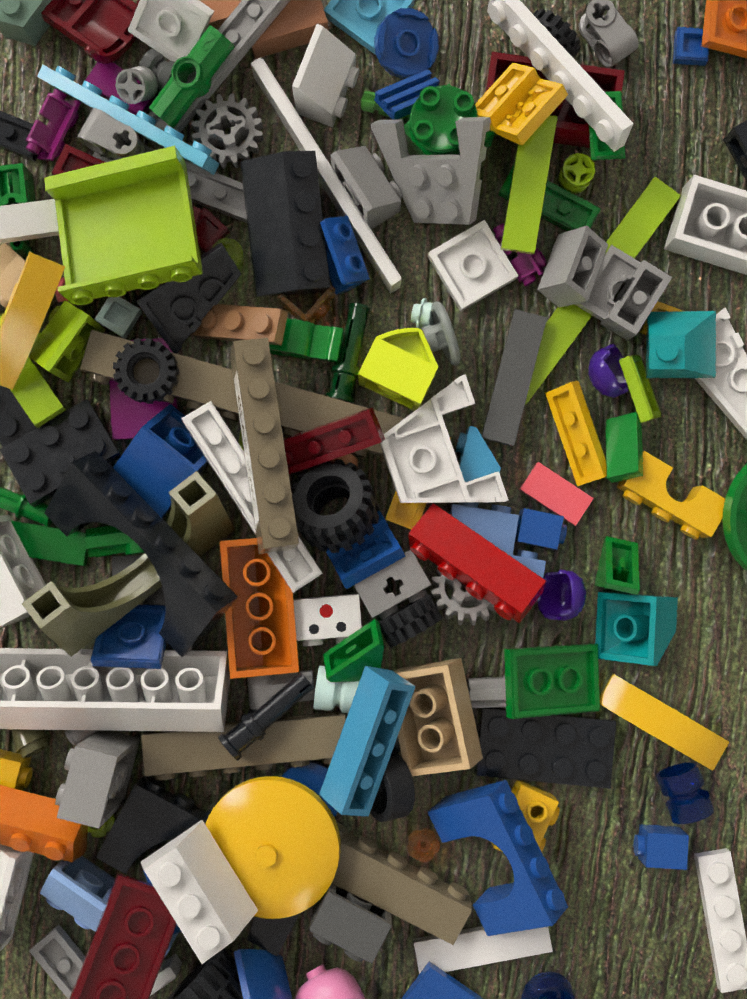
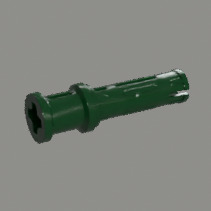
(346, 370)

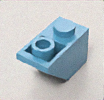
(475, 457)

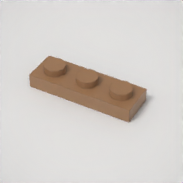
(243, 323)

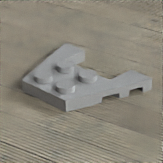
(437, 186)

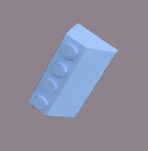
(80, 891)

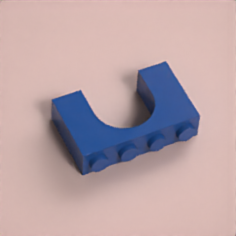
(495, 815)

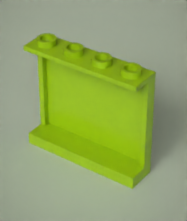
(125, 225)

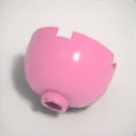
(330, 984)

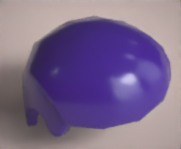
(606, 372)
(562, 595)

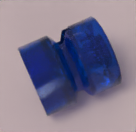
(686, 797)

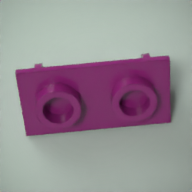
(48, 139)
(524, 264)

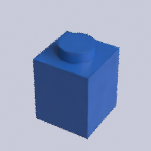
(540, 529)
(662, 846)

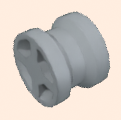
(130, 90)

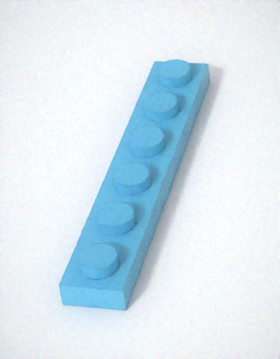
(118, 109)

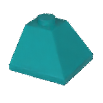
(681, 344)
(634, 627)

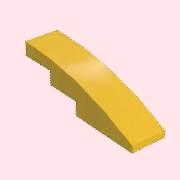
(26, 314)

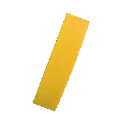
(663, 722)

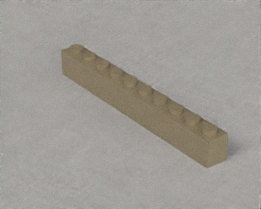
(206, 382)

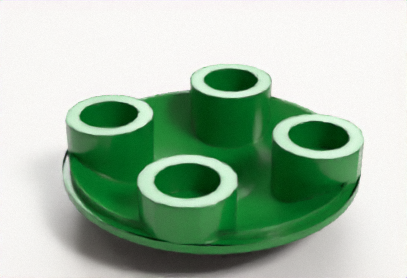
(435, 117)

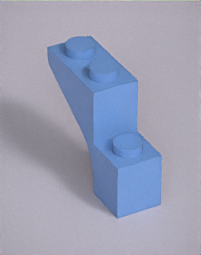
(498, 528)

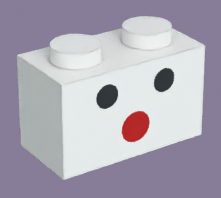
(326, 618)

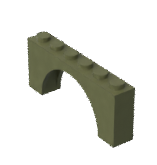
(81, 614)

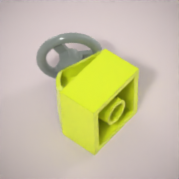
(403, 360)

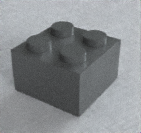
(350, 923)

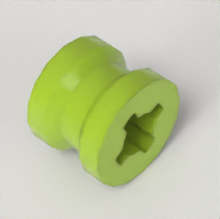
(580, 166)

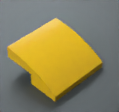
(519, 102)

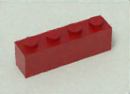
(475, 563)

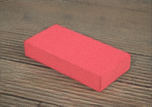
(556, 494)

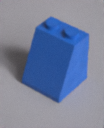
(160, 459)

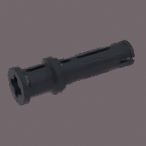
(254, 725)

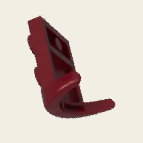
(94, 25)

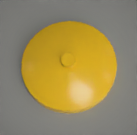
(277, 843)

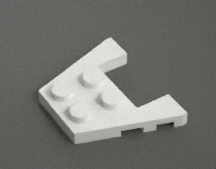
(424, 458)

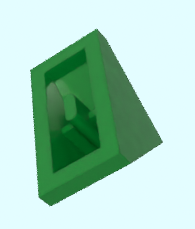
(619, 566)
(349, 657)

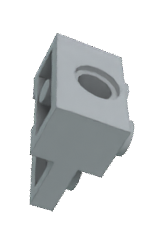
(636, 298)

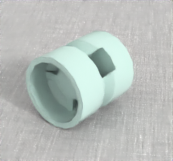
(333, 694)

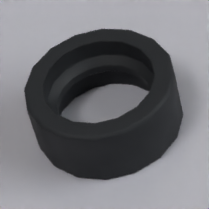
(396, 791)

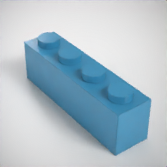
(366, 741)

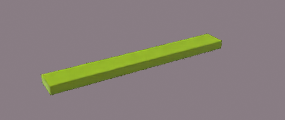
(628, 237)

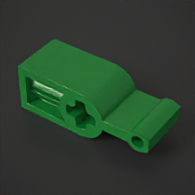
(15, 189)
(309, 341)

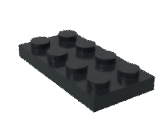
(547, 748)

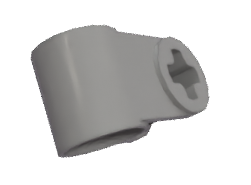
(608, 34)
(109, 136)

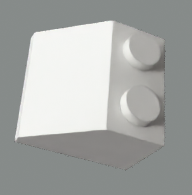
(324, 78)

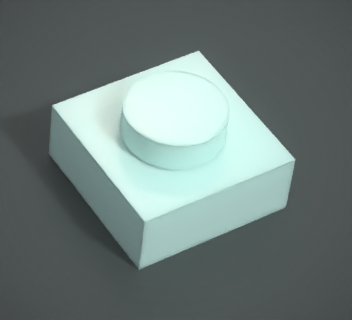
(118, 316)

